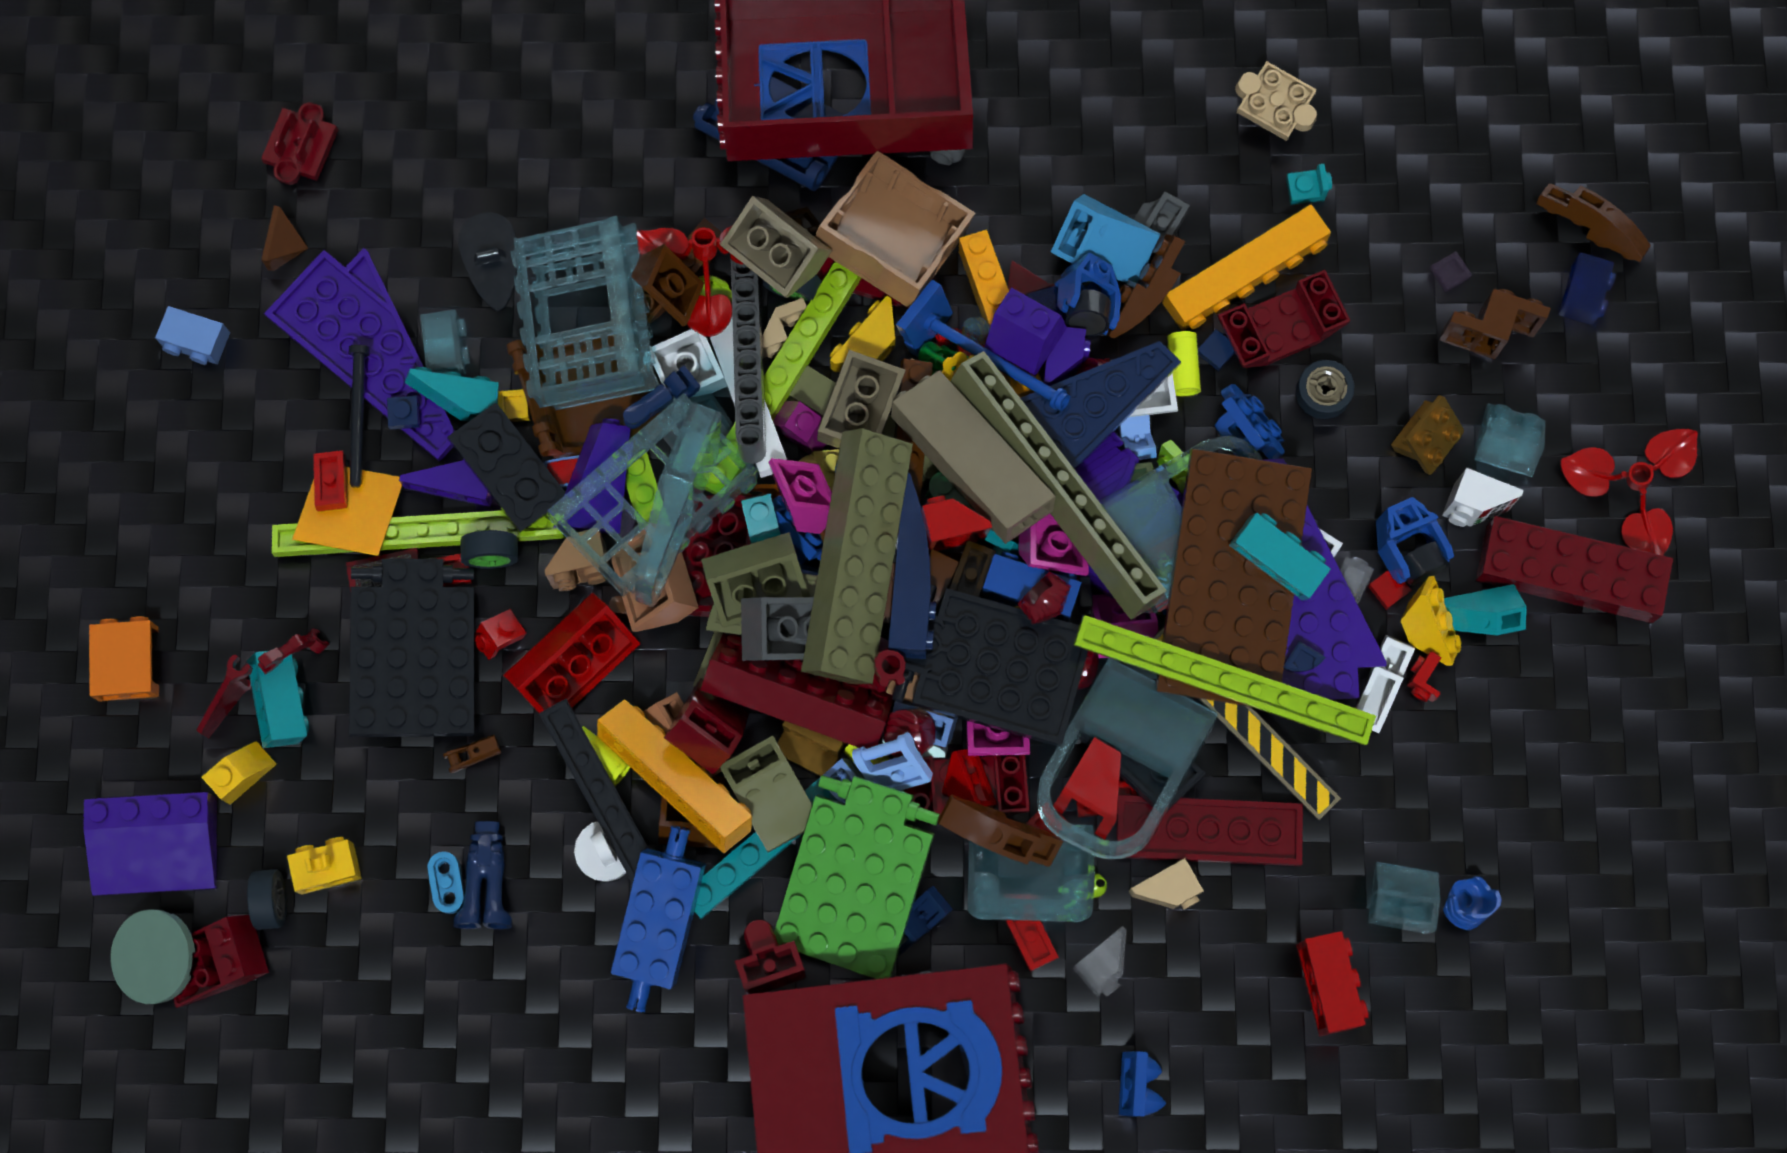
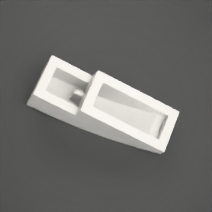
(1384, 682)

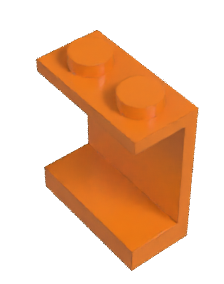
(121, 659)

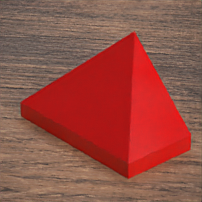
(968, 779)

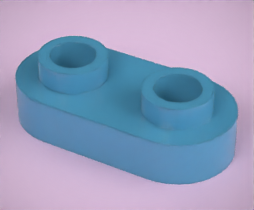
(446, 883)

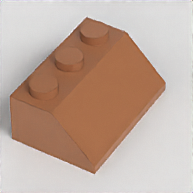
(675, 600)

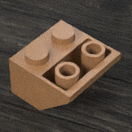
(572, 568)

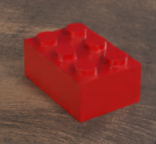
(1332, 983)

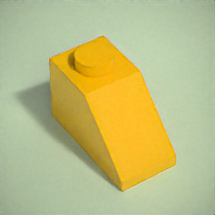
(238, 772)

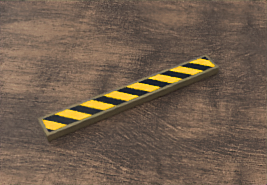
(1274, 754)

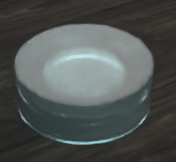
(976, 330)

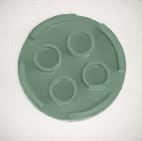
(152, 956)

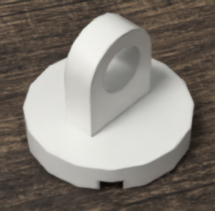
(596, 855)

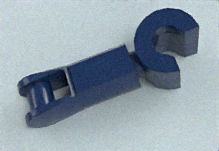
(661, 397)

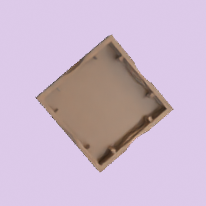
(894, 229)

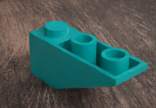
(452, 392)
(1488, 611)

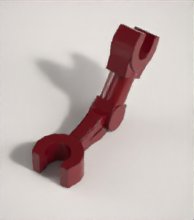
(274, 657)

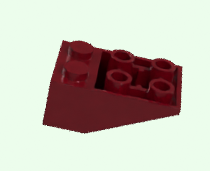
(707, 728)
(223, 959)

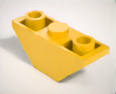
(871, 338)
(1430, 624)

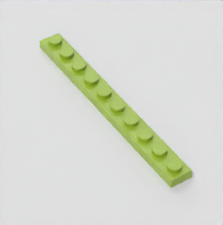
(797, 352)
(421, 532)
(1224, 680)

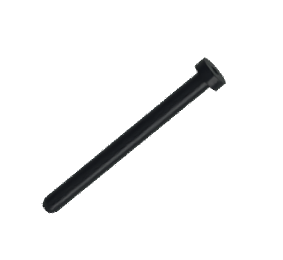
(359, 353)

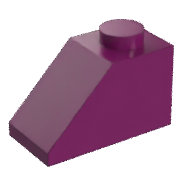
(799, 426)

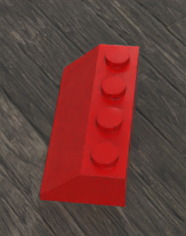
(952, 524)
(573, 656)

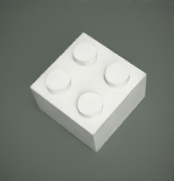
(696, 354)

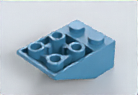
(1107, 235)

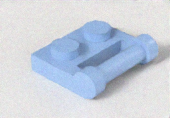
(895, 773)

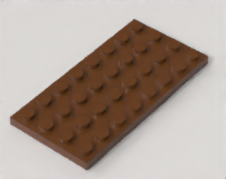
(1216, 596)

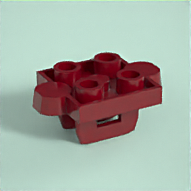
(299, 144)

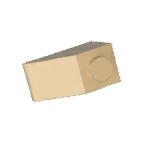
(1170, 887)

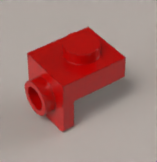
(498, 633)
(1422, 670)

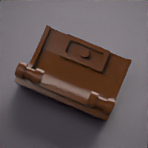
(565, 430)

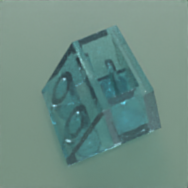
(1510, 439)
(1405, 898)

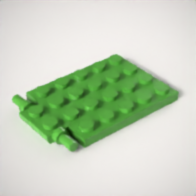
(856, 876)

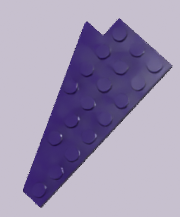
(350, 306)
(1331, 626)

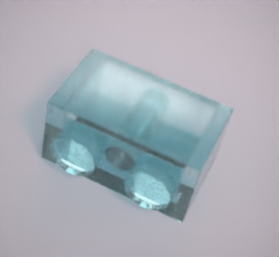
(444, 342)

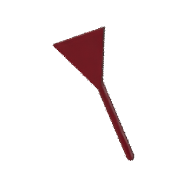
(1024, 280)

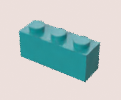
(1280, 555)
(278, 703)

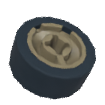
(1310, 393)

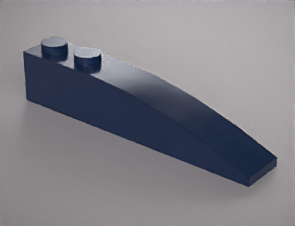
(912, 583)

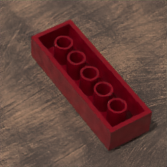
(1574, 569)
(800, 698)

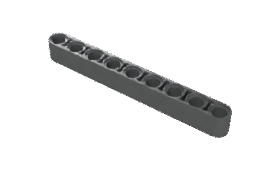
(748, 355)

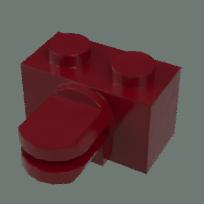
(768, 963)

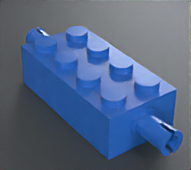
(658, 918)

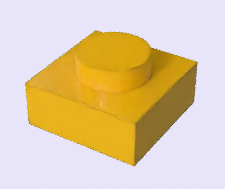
(514, 405)

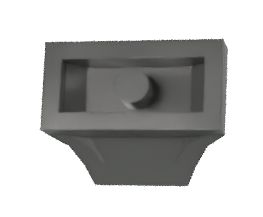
(1163, 214)

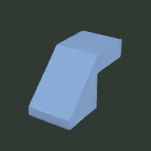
(1137, 436)

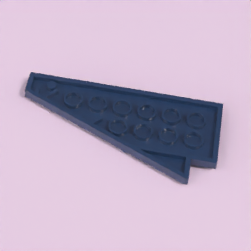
(1101, 400)

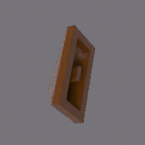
(281, 241)

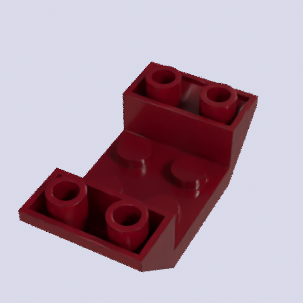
(1285, 322)
(1005, 775)

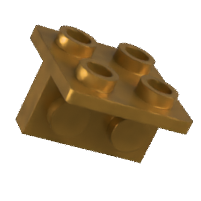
(1429, 434)
(809, 748)

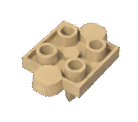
(1276, 101)

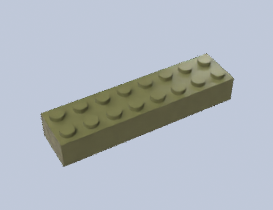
(857, 557)

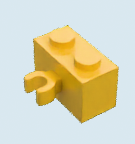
(323, 866)

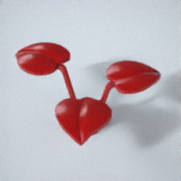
(710, 312)
(1670, 451)

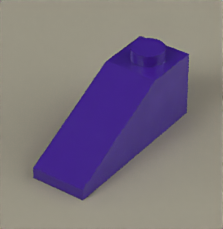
(448, 481)

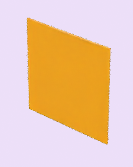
(361, 524)

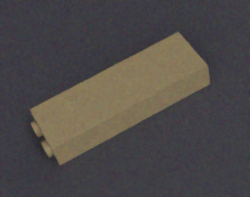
(972, 456)

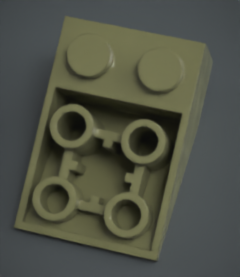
(770, 791)

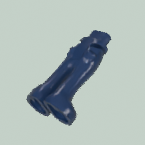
(484, 861)

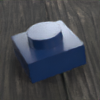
(403, 412)

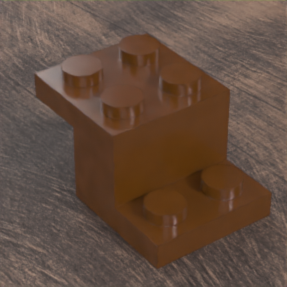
(1494, 324)

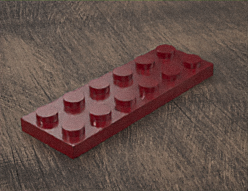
(1217, 831)

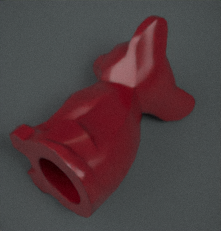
(888, 666)

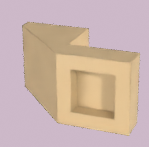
(774, 334)

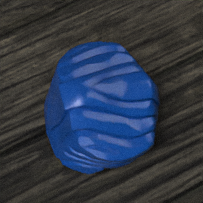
(1471, 903)

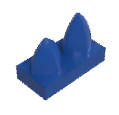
(1134, 1096)

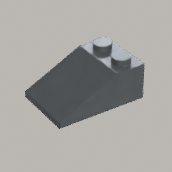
(775, 627)

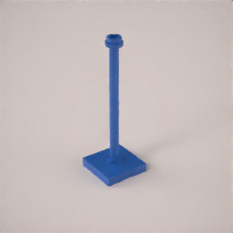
(928, 317)

